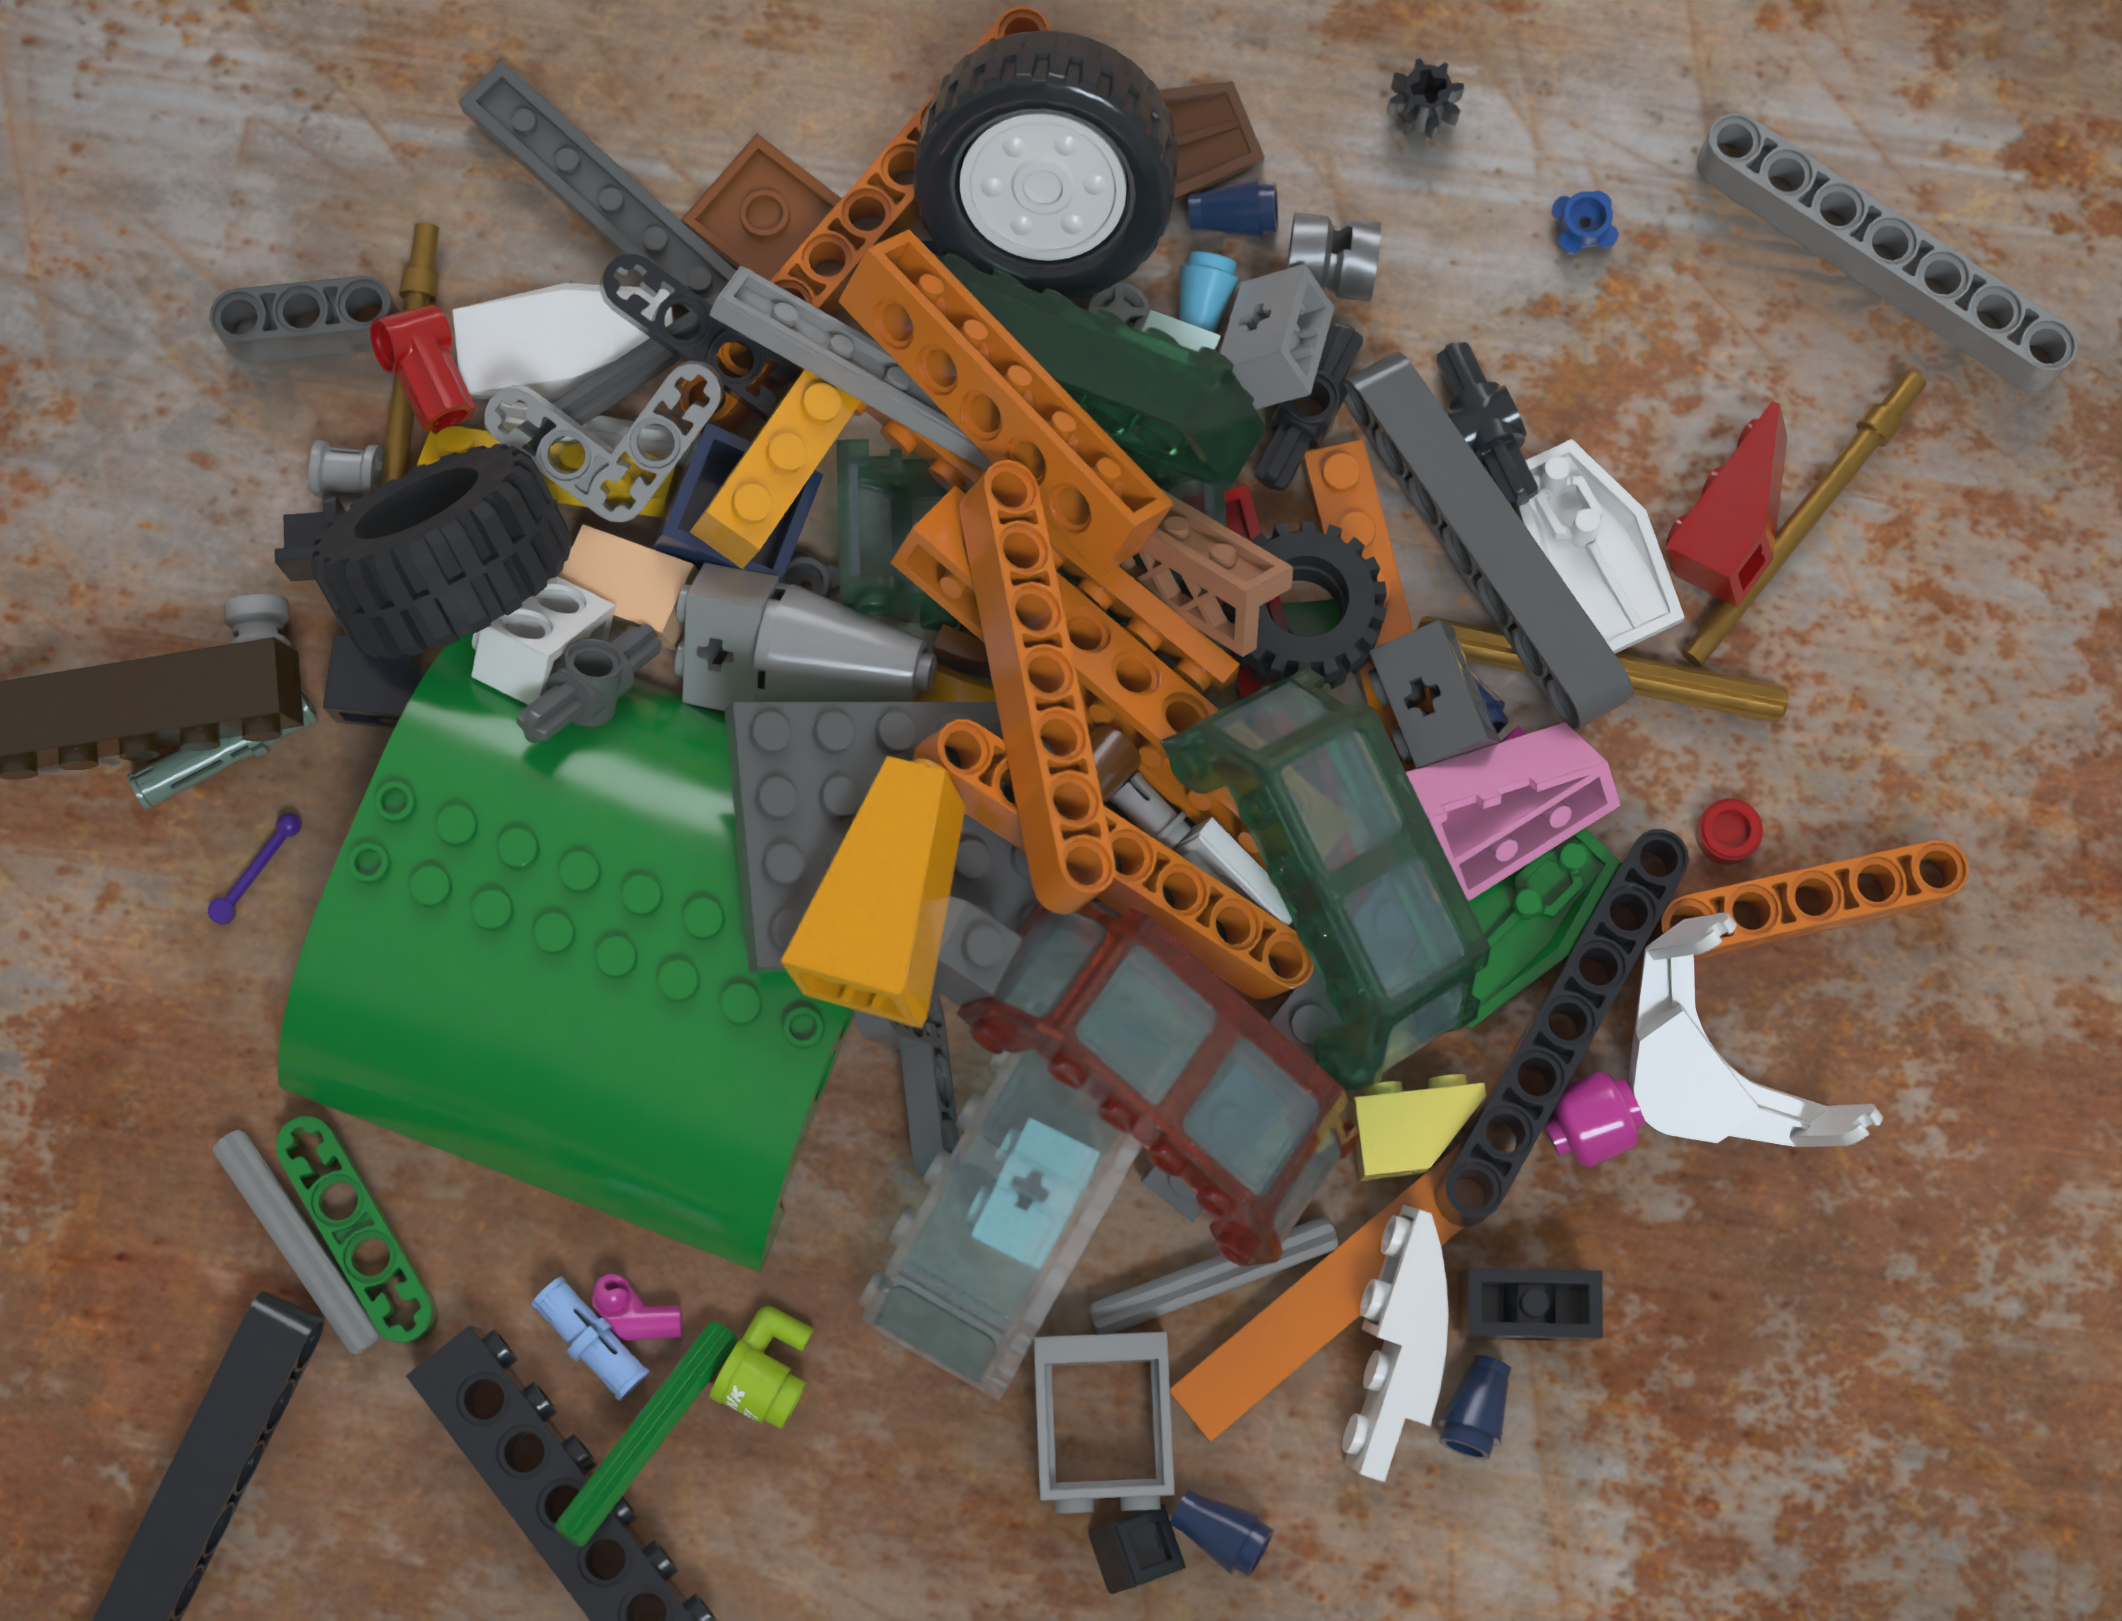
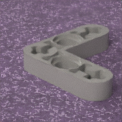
(600, 459)

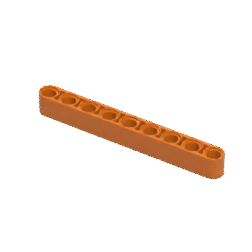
(840, 241)

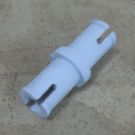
(590, 1338)

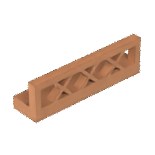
(1211, 564)

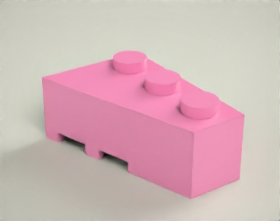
(1513, 802)

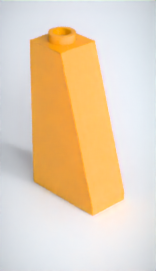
(885, 898)

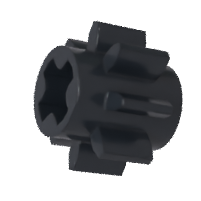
(1425, 98)

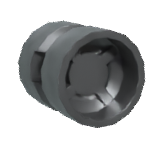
(1335, 255)

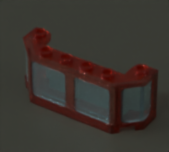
(1174, 1066)

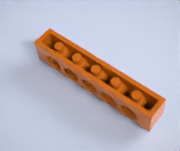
(1004, 399)

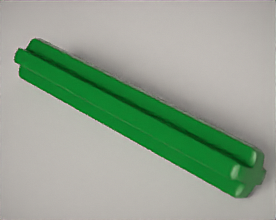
(646, 1434)

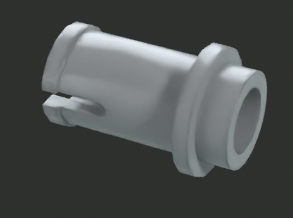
(1150, 811)

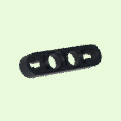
(710, 336)

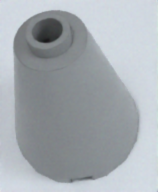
(835, 654)

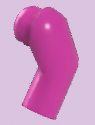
(630, 1315)

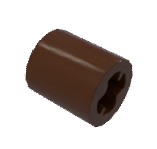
(1114, 759)

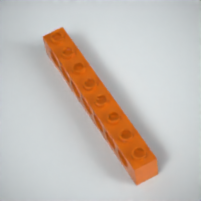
(1116, 674)

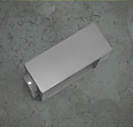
(1105, 1349)

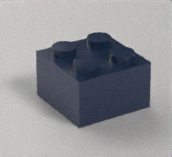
(704, 472)

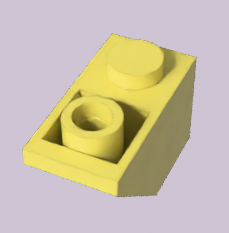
(1409, 1129)

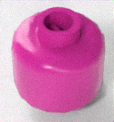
(1595, 1119)

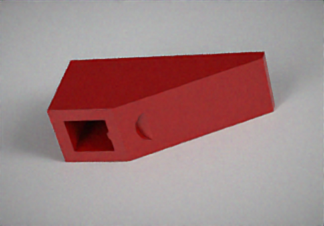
(1734, 524)

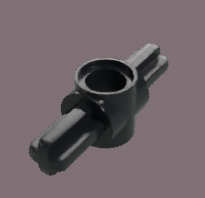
(1487, 422)
(1298, 431)

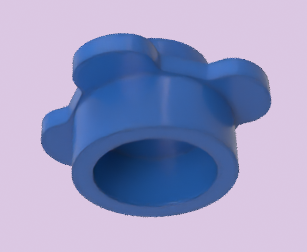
(1589, 205)

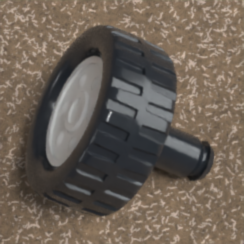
(1047, 162)

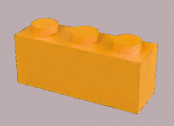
(774, 468)

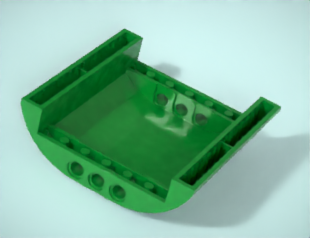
(556, 966)

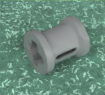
(344, 469)

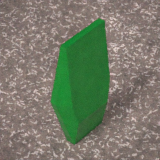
(1537, 916)

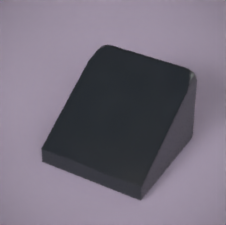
(1136, 1550)

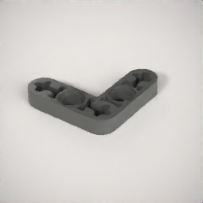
(925, 1077)

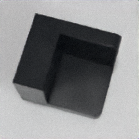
(299, 537)

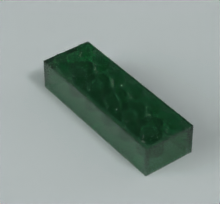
(1135, 384)

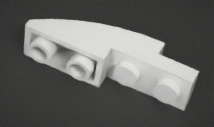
(1411, 1315)

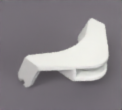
(1685, 1081)

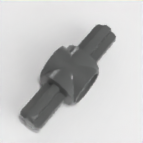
(589, 683)

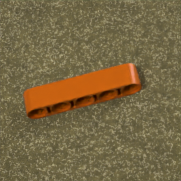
(1837, 890)

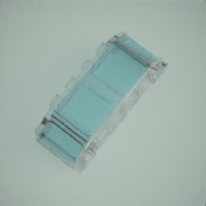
(999, 1225)

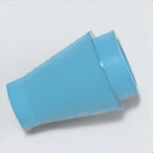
(1206, 289)

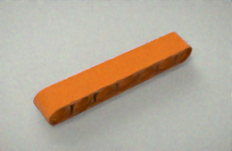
(1025, 712)
(1145, 870)

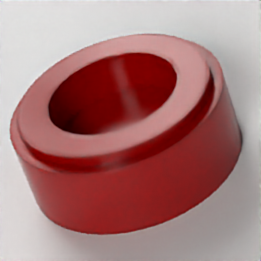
(1729, 831)

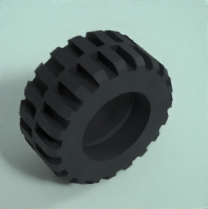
(441, 551)

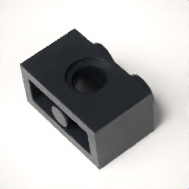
(1530, 1304)

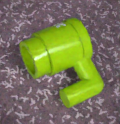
(757, 1382)

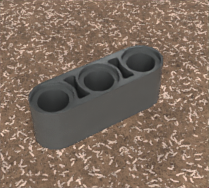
(281, 305)

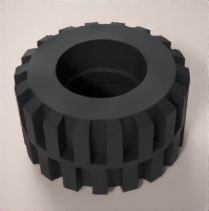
(1351, 583)

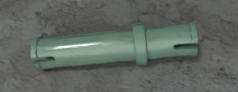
(187, 768)

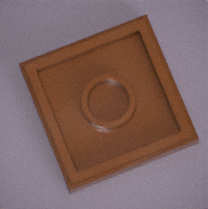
(760, 209)

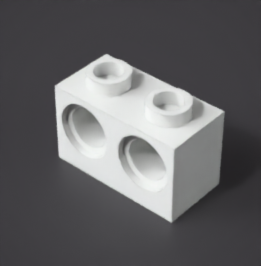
(531, 643)

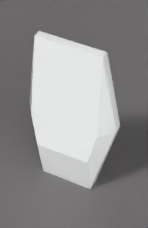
(545, 338)
(1600, 546)

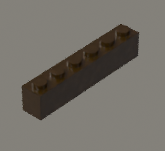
(149, 706)

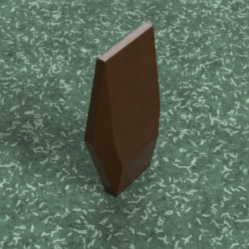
(1211, 135)

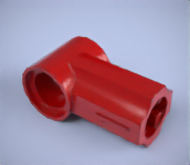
(419, 351)

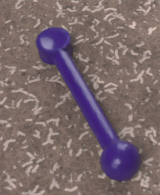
(223, 909)

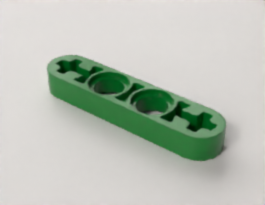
(350, 1233)

